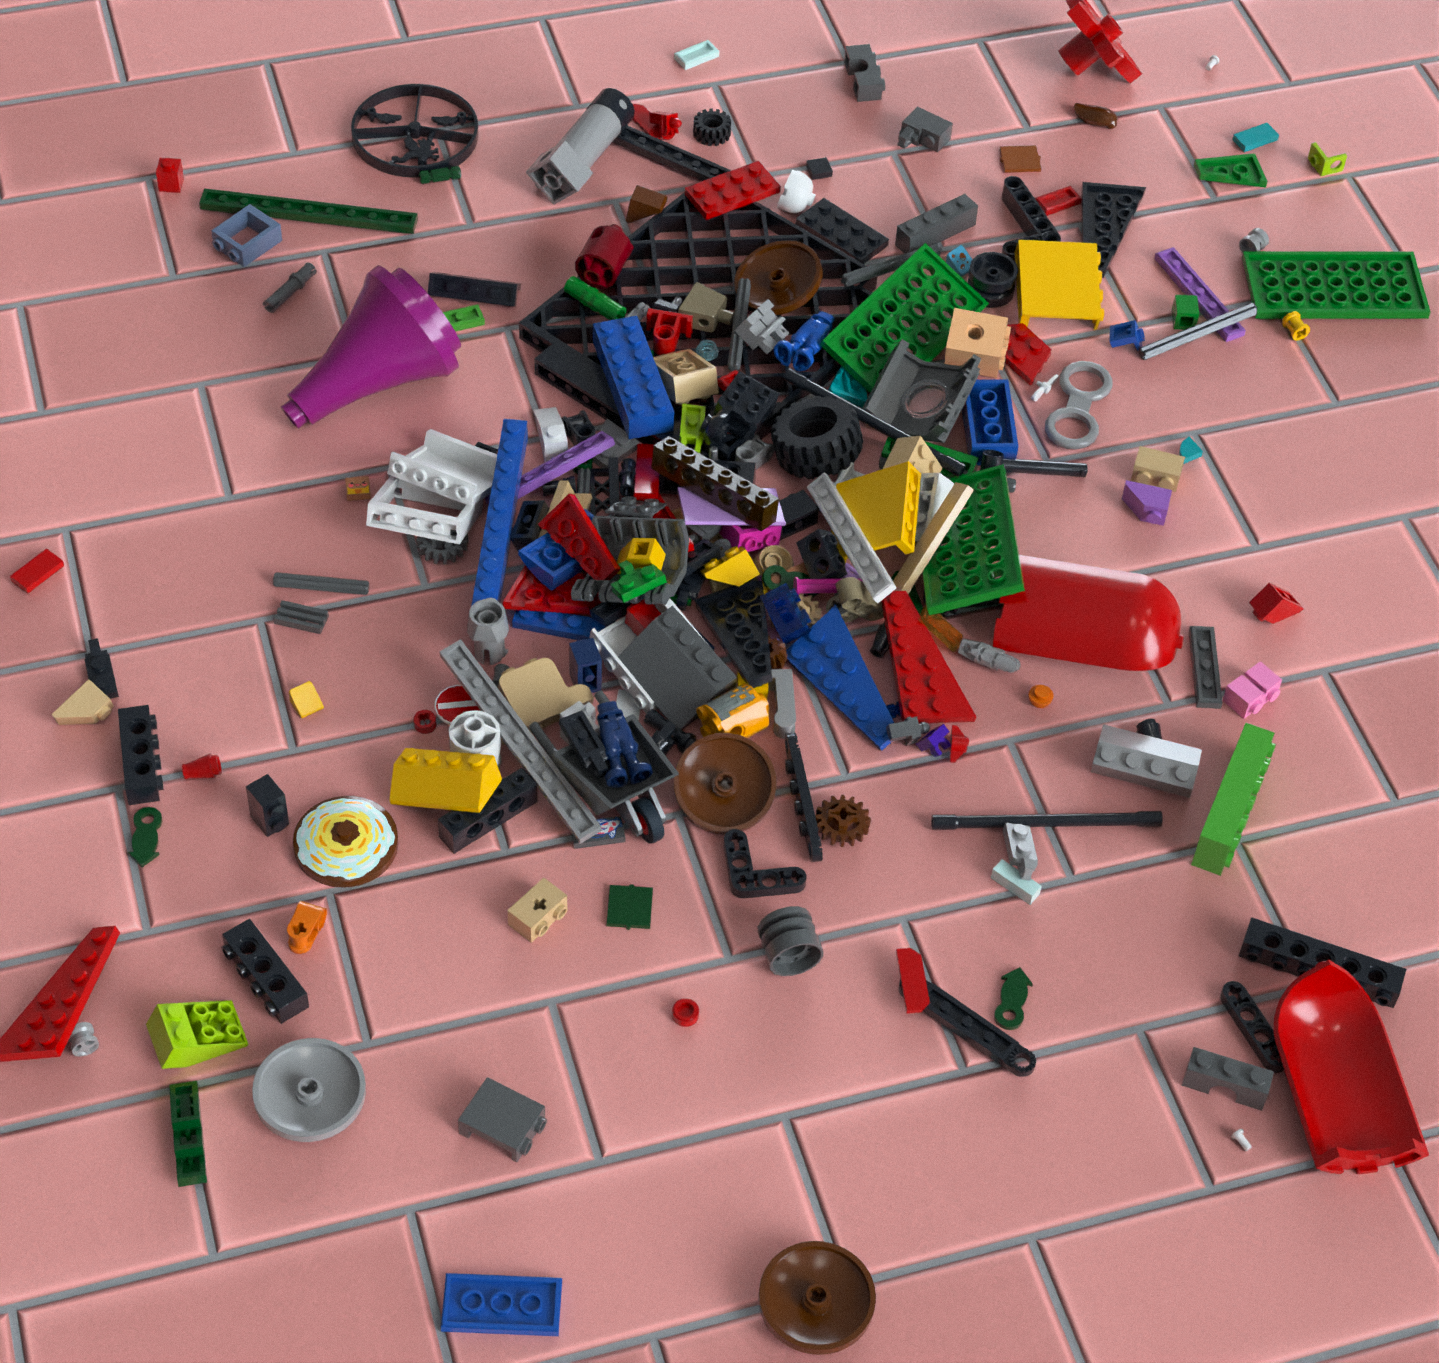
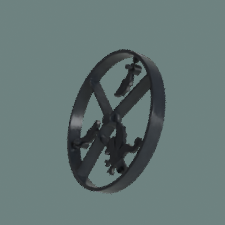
(414, 130)

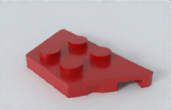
(1026, 352)

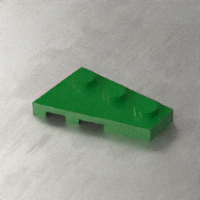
(1232, 169)

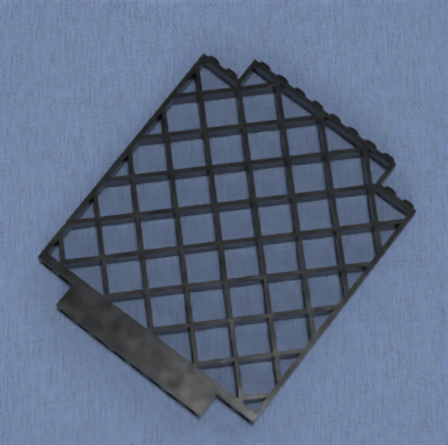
(582, 374)

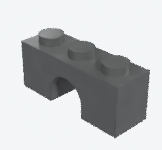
(867, 74)
(1211, 1070)

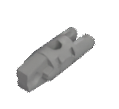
(988, 656)

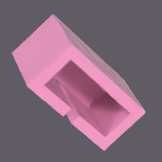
(1250, 694)

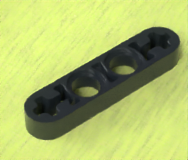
(1249, 1028)

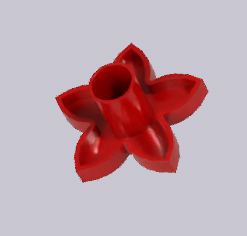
(1096, 40)

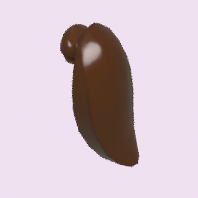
(1096, 115)

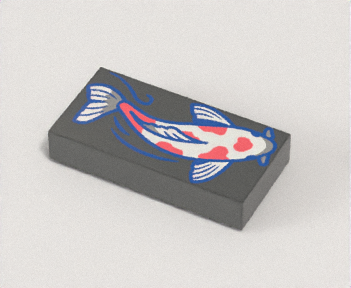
(611, 833)

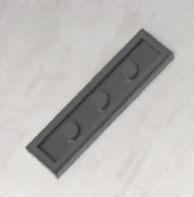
(1205, 667)

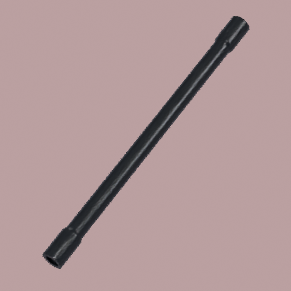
(803, 383)
(1140, 819)

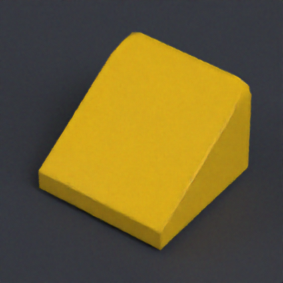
(305, 699)

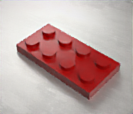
(732, 190)

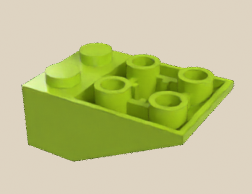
(194, 1032)

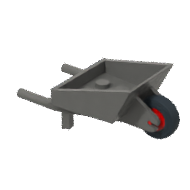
(643, 815)

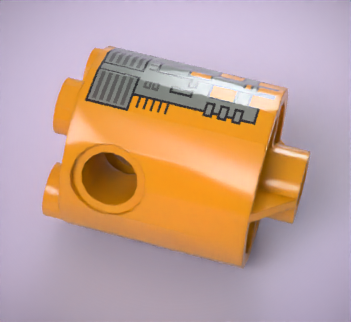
(735, 712)

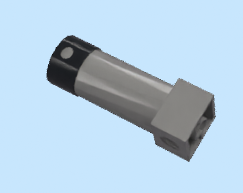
(568, 164)

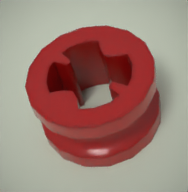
(422, 715)

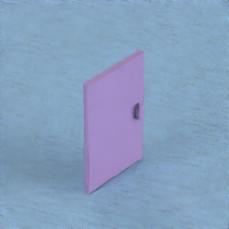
(702, 512)

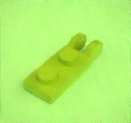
(691, 421)

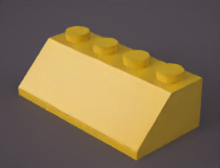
(443, 780)

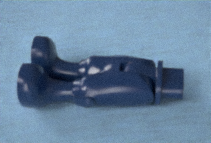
(618, 741)

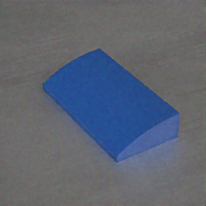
(550, 561)

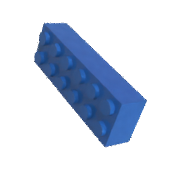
(633, 377)

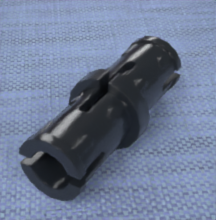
(627, 477)

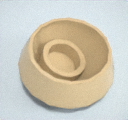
(773, 556)

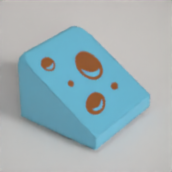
(959, 260)

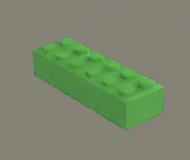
(1234, 800)

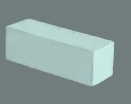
(1010, 879)

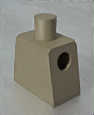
(707, 308)

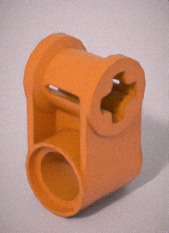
(305, 926)

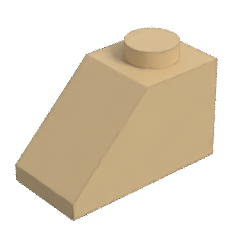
(84, 706)

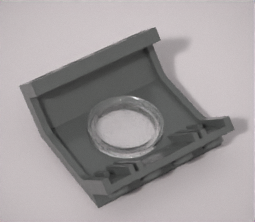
(920, 394)

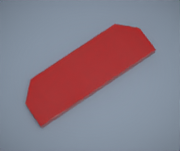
(642, 119)
(912, 980)

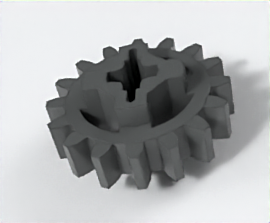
(441, 550)

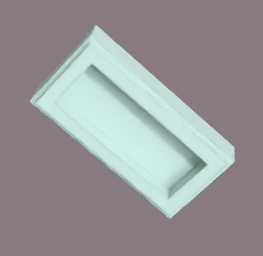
(696, 54)

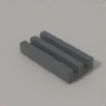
(302, 613)

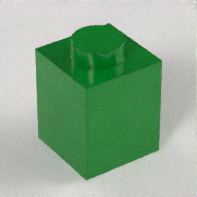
(1185, 311)

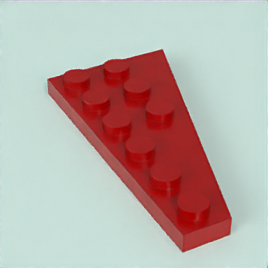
(532, 595)
(53, 1013)

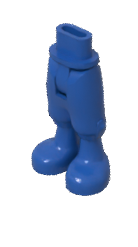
(804, 342)

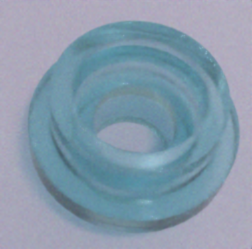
(707, 349)

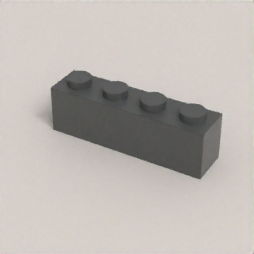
(937, 224)

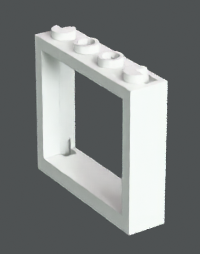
(417, 521)

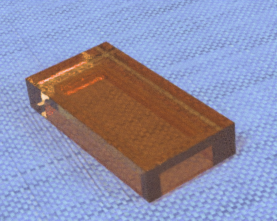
(941, 629)

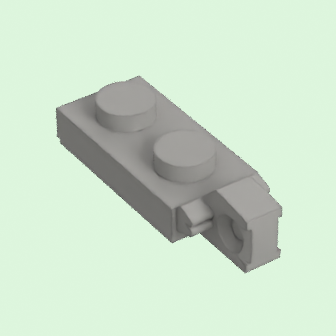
(1020, 849)

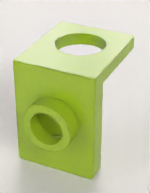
(1323, 163)

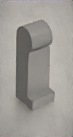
(784, 701)

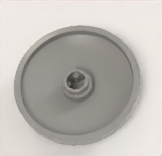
(309, 1090)

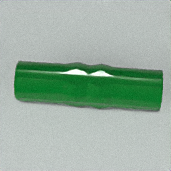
(594, 299)

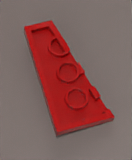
(576, 533)

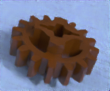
(842, 820)

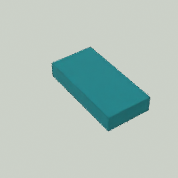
(1255, 137)

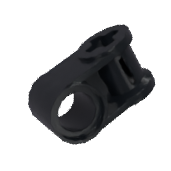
(578, 427)

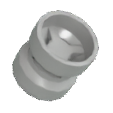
(1254, 241)

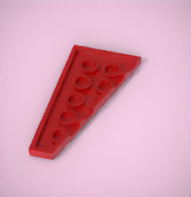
(920, 672)

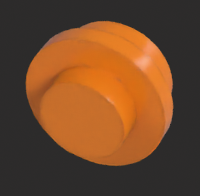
(1040, 696)

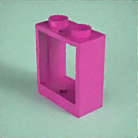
(751, 537)

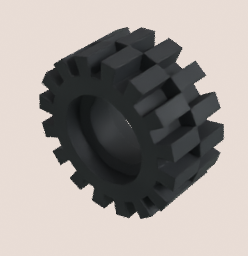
(705, 120)

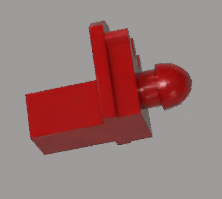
(668, 123)

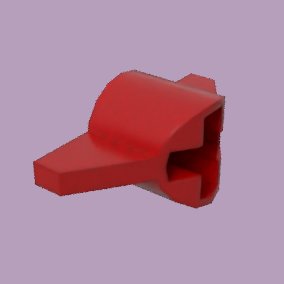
(959, 744)

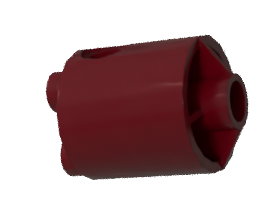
(603, 256)

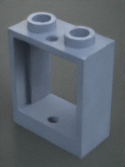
(268, 235)

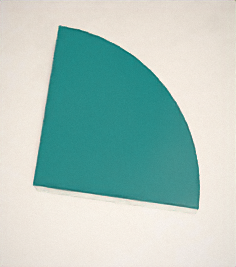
(1190, 450)

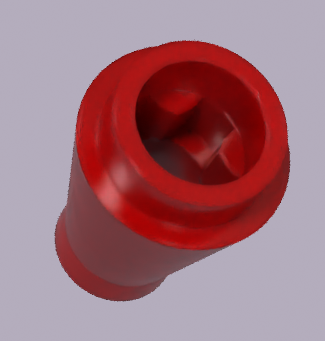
(203, 767)

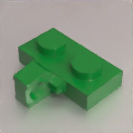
(636, 581)

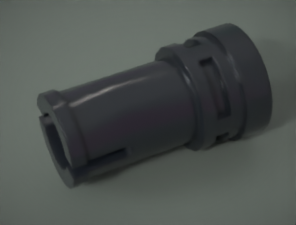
(550, 487)

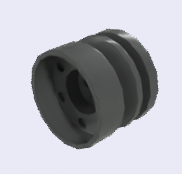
(790, 941)

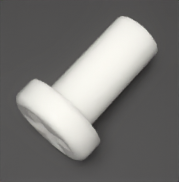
(1214, 60)
(1238, 1135)

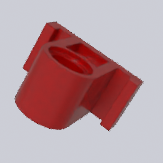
(667, 329)

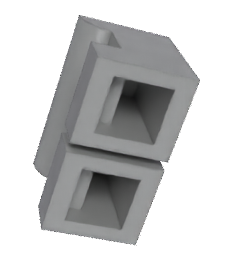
(760, 325)

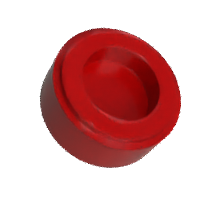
(685, 1012)

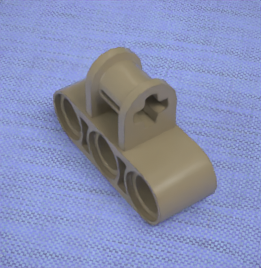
(855, 601)

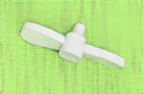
(1044, 388)

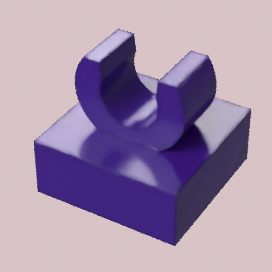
(934, 738)

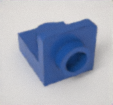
(1126, 334)

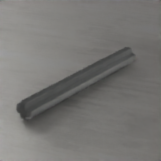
(740, 315)

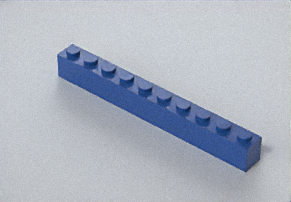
(501, 511)

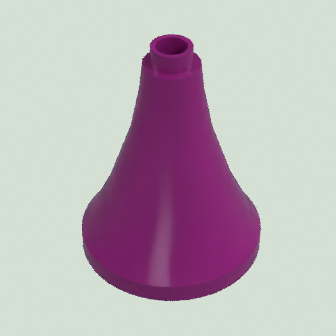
(386, 341)

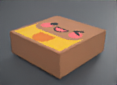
(358, 488)

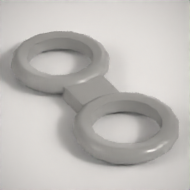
(1078, 405)

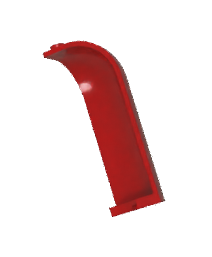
(1090, 617)
(1344, 1075)

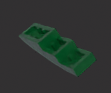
(188, 1133)

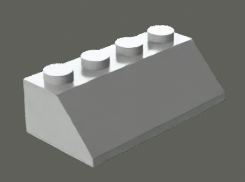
(1146, 761)

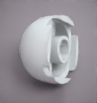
(796, 193)

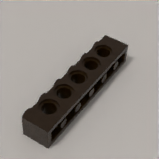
(715, 483)

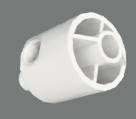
(476, 734)

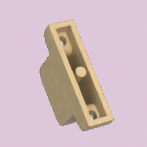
(539, 692)

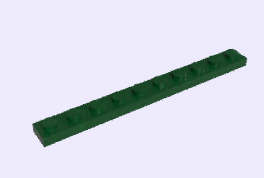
(311, 211)

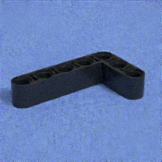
(1027, 214)

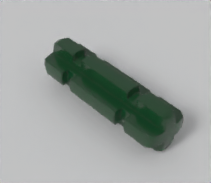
(439, 175)

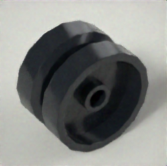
(993, 277)

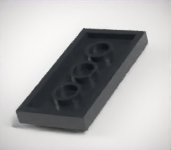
(842, 231)

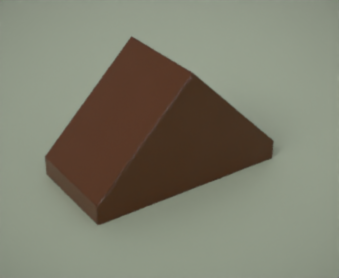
(645, 204)

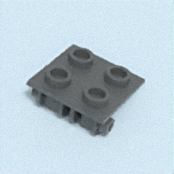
(633, 508)

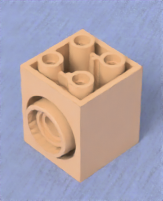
(978, 335)

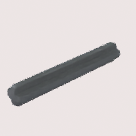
(321, 583)

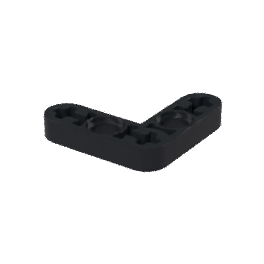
(748, 876)

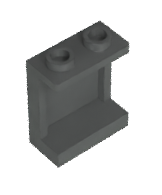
(503, 1118)

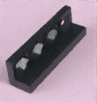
(473, 289)
(613, 484)

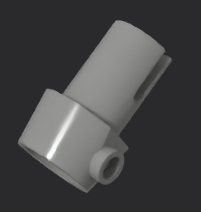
(488, 629)

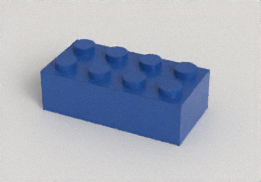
(990, 419)

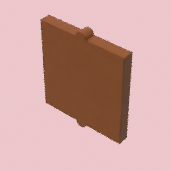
(1020, 159)

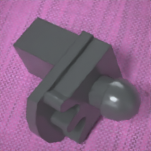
(699, 532)
(908, 730)

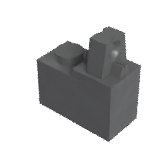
(925, 129)

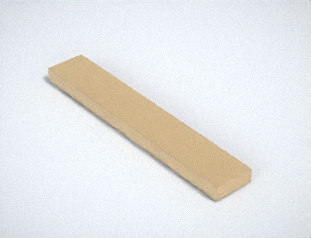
(932, 537)

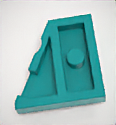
(848, 388)

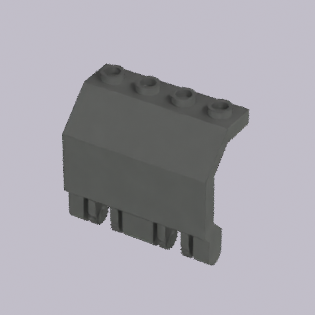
(616, 534)

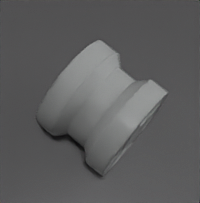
(83, 1040)

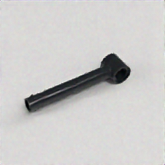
(995, 458)

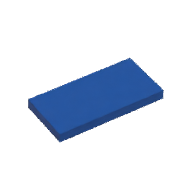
(501, 1304)

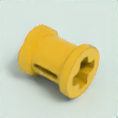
(1295, 326)

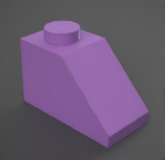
(1147, 501)

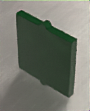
(629, 906)

